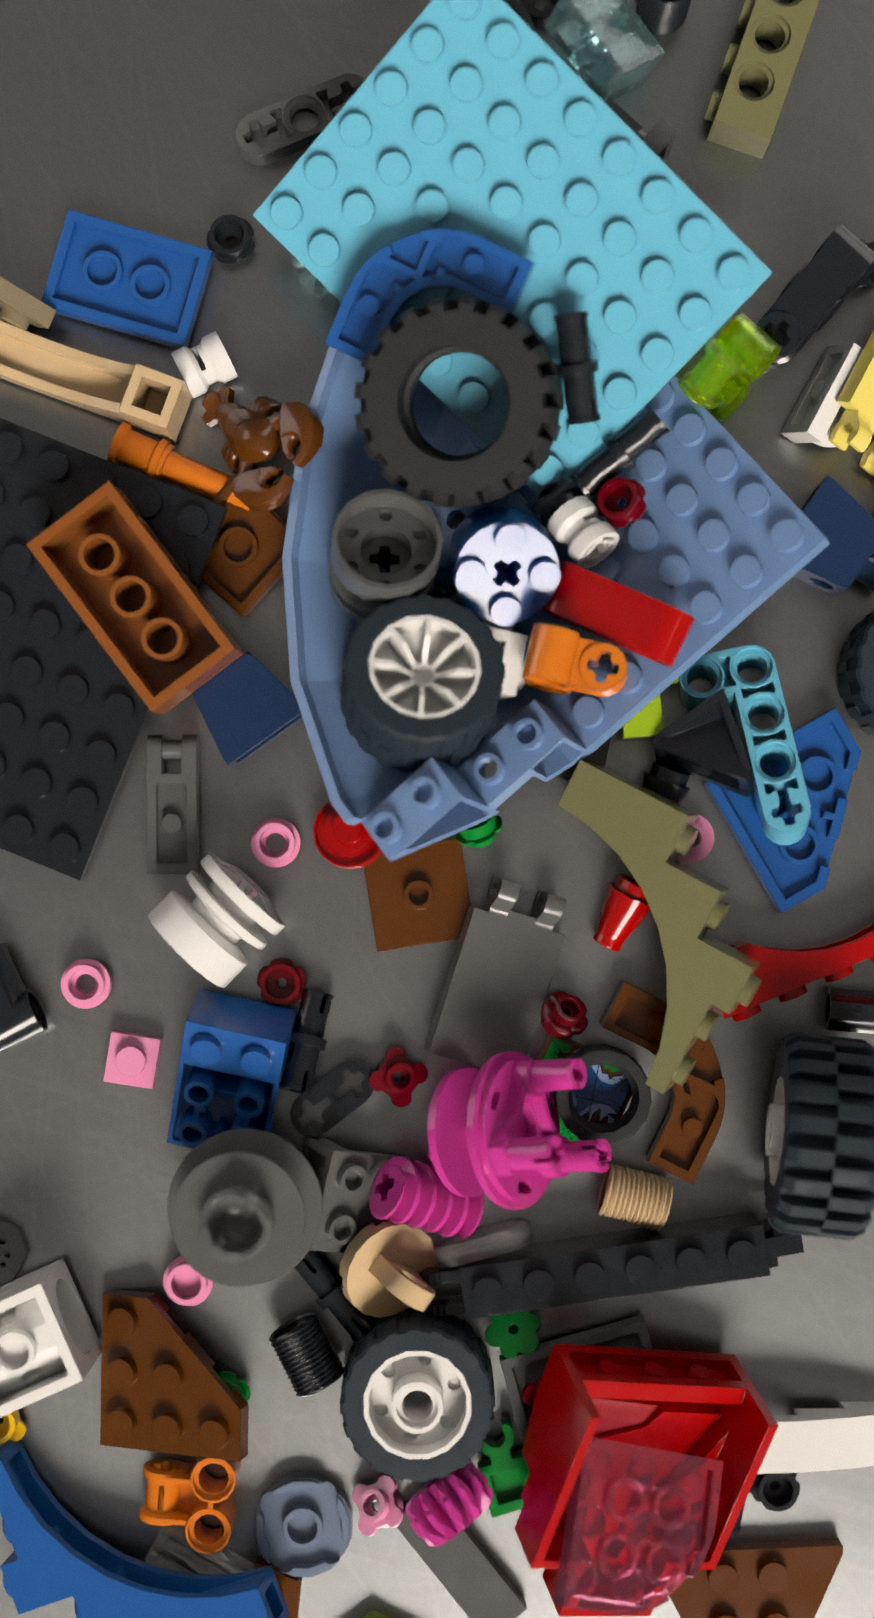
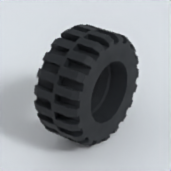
(389, 391)

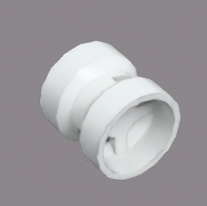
(214, 358)
(585, 535)

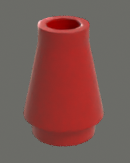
(621, 913)

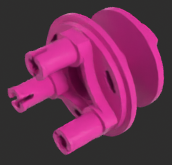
(502, 1131)

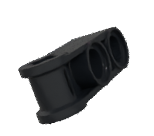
(818, 291)

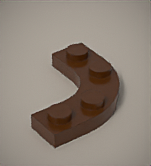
(694, 1107)

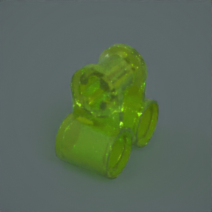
(729, 367)

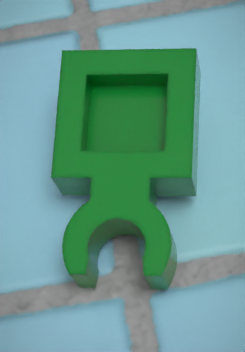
(505, 1472)

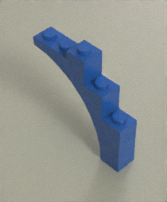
(63, 1560)

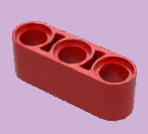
(619, 614)

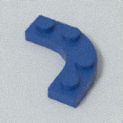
(420, 263)

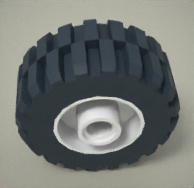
(820, 1137)

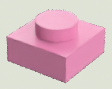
(133, 1059)

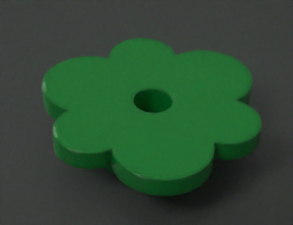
(524, 1341)

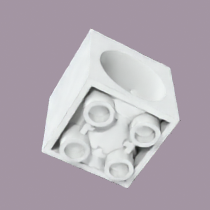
(43, 1337)

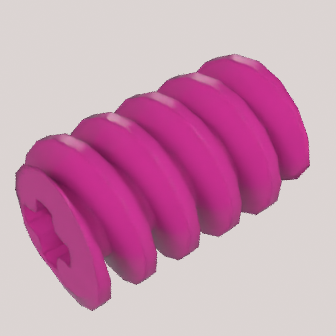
(416, 1196)

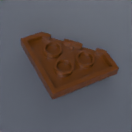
(163, 1385)

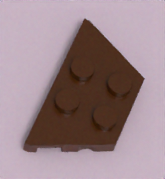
(762, 1580)

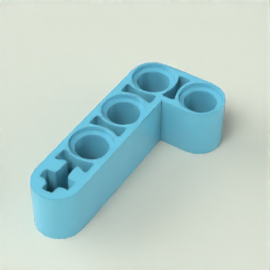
(759, 744)

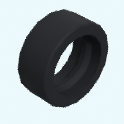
(631, 1119)

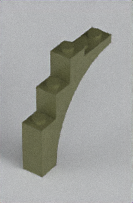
(699, 968)

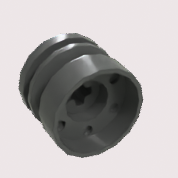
(382, 533)

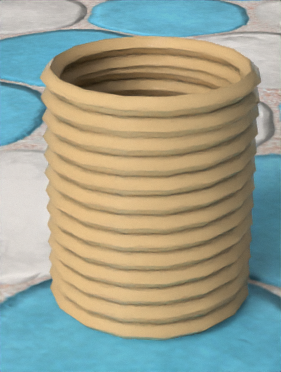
(635, 1197)

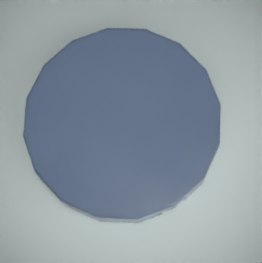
(303, 1524)

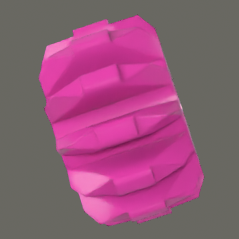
(449, 1504)

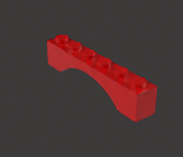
(789, 970)

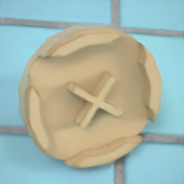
(384, 1269)

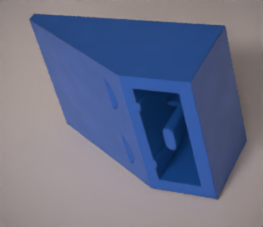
(229, 1067)

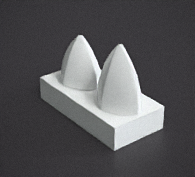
(817, 406)

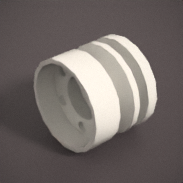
(213, 923)

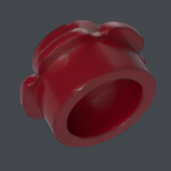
(612, 493)
(276, 995)
(559, 1024)

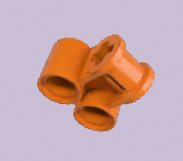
(562, 661)
(188, 1496)

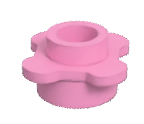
(390, 1501)

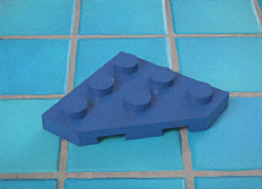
(801, 869)

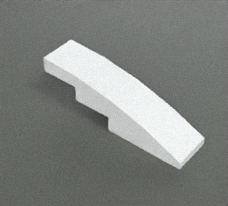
(822, 1439)

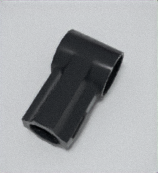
(19, 1008)
(849, 1010)

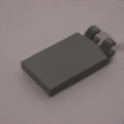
(497, 977)

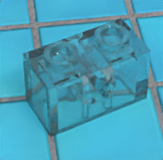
(605, 44)

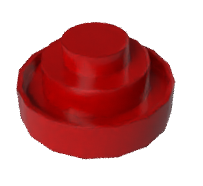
(342, 843)

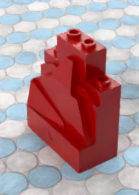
(642, 1398)

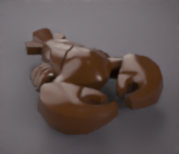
(256, 437)

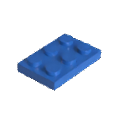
(127, 279)

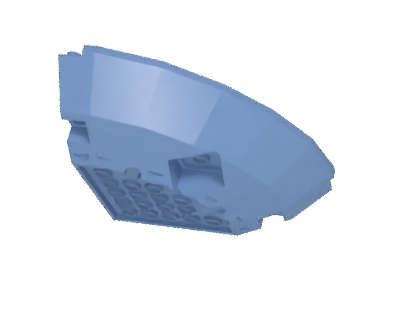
(708, 544)

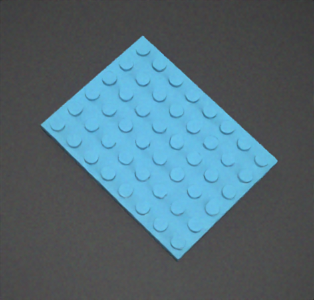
(504, 141)

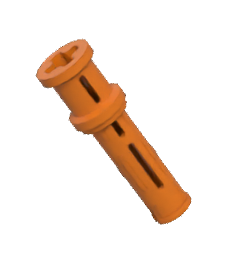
(161, 461)

